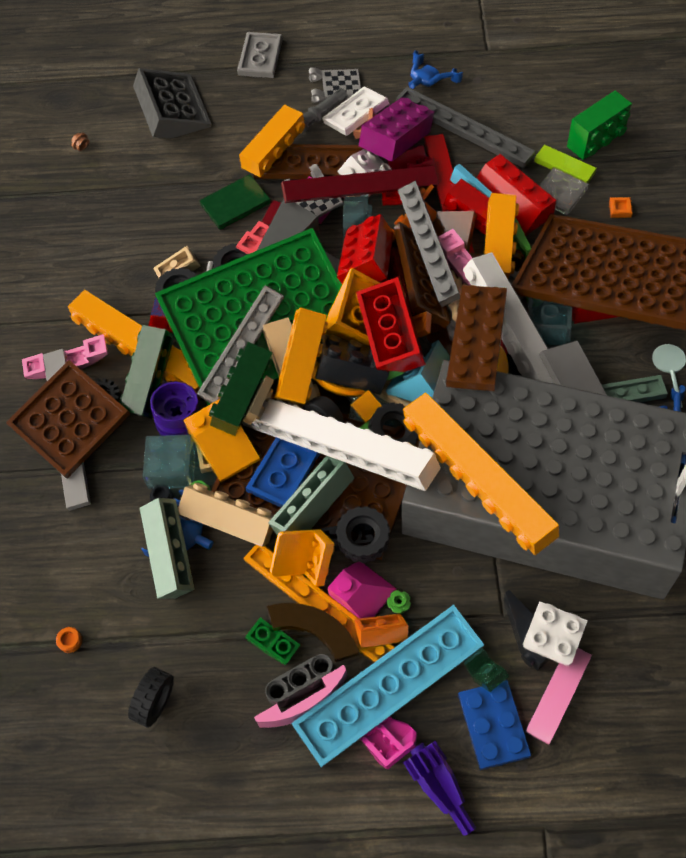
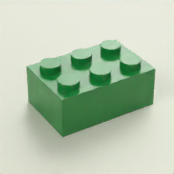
(599, 125)

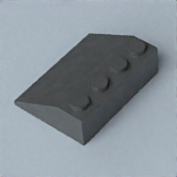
(170, 103)

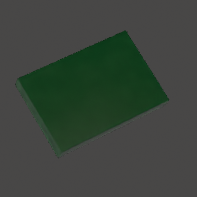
(234, 201)

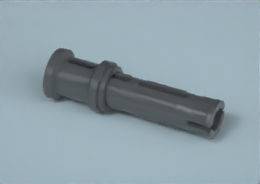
(315, 113)

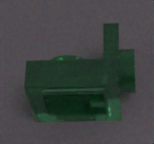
(485, 671)

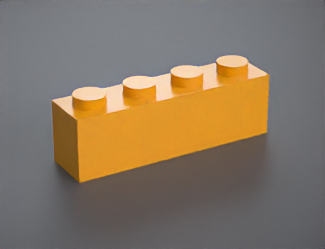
(272, 141)
(500, 230)
(300, 356)

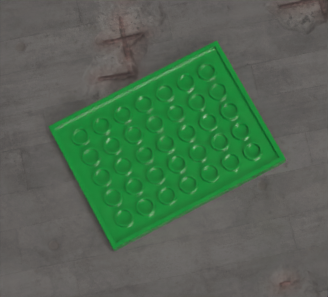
(213, 304)

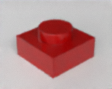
(391, 198)

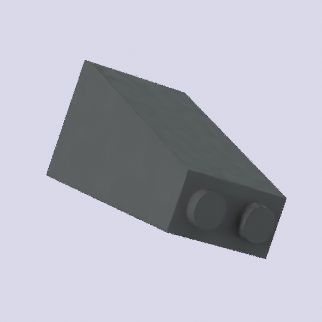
(289, 221)

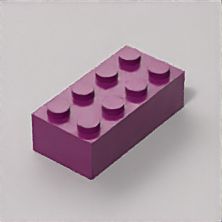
(396, 129)

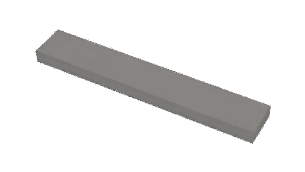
(248, 331)

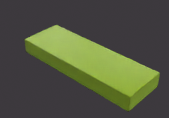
(553, 158)

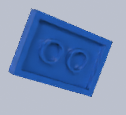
(281, 472)
(494, 726)

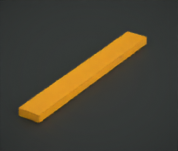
(306, 593)

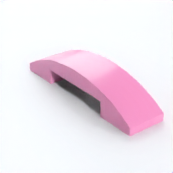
(455, 253)
(84, 356)
(557, 697)
(274, 717)

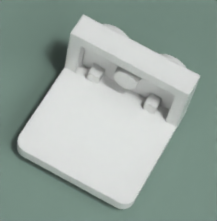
(363, 162)
(554, 633)

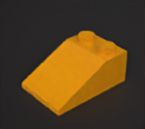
(345, 314)
(222, 451)

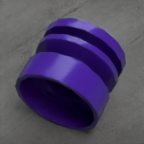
(171, 405)

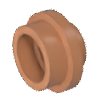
(80, 141)

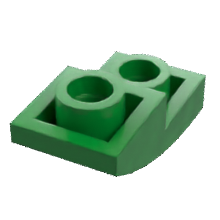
(273, 643)

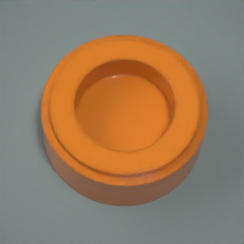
(69, 640)

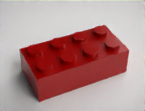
(367, 249)

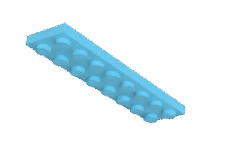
(387, 685)

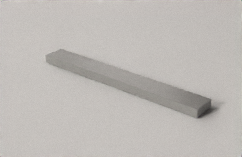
(76, 486)

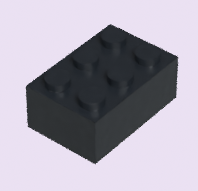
(349, 365)

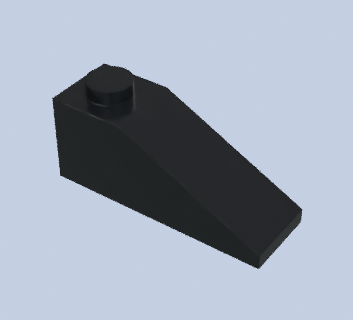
(520, 621)

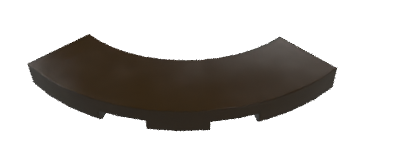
(317, 622)

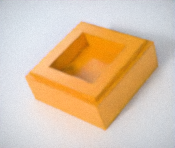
(366, 405)

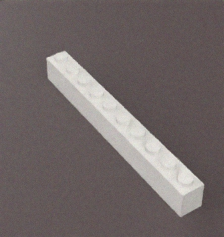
(348, 443)

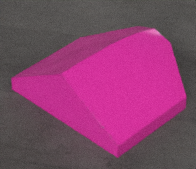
(390, 741)

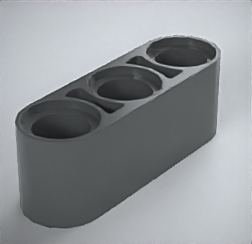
(286, 681)

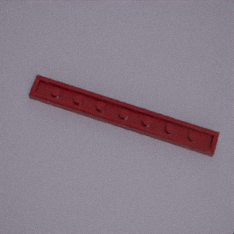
(357, 184)

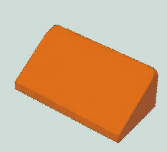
(381, 630)

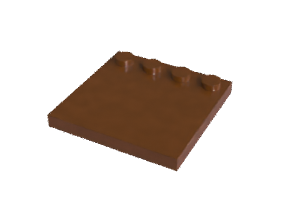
(68, 418)

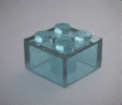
(551, 320)
(169, 461)

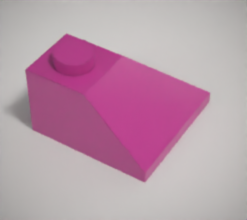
(360, 590)

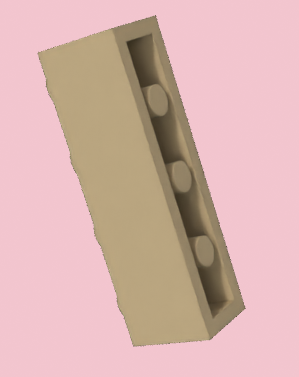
(277, 338)
(226, 514)

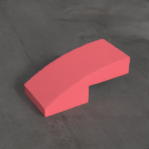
(251, 240)

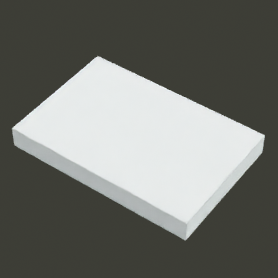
(355, 110)

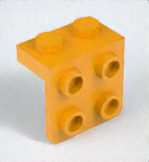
(303, 553)

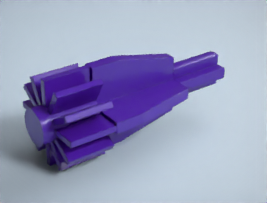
(439, 783)

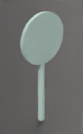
(669, 360)

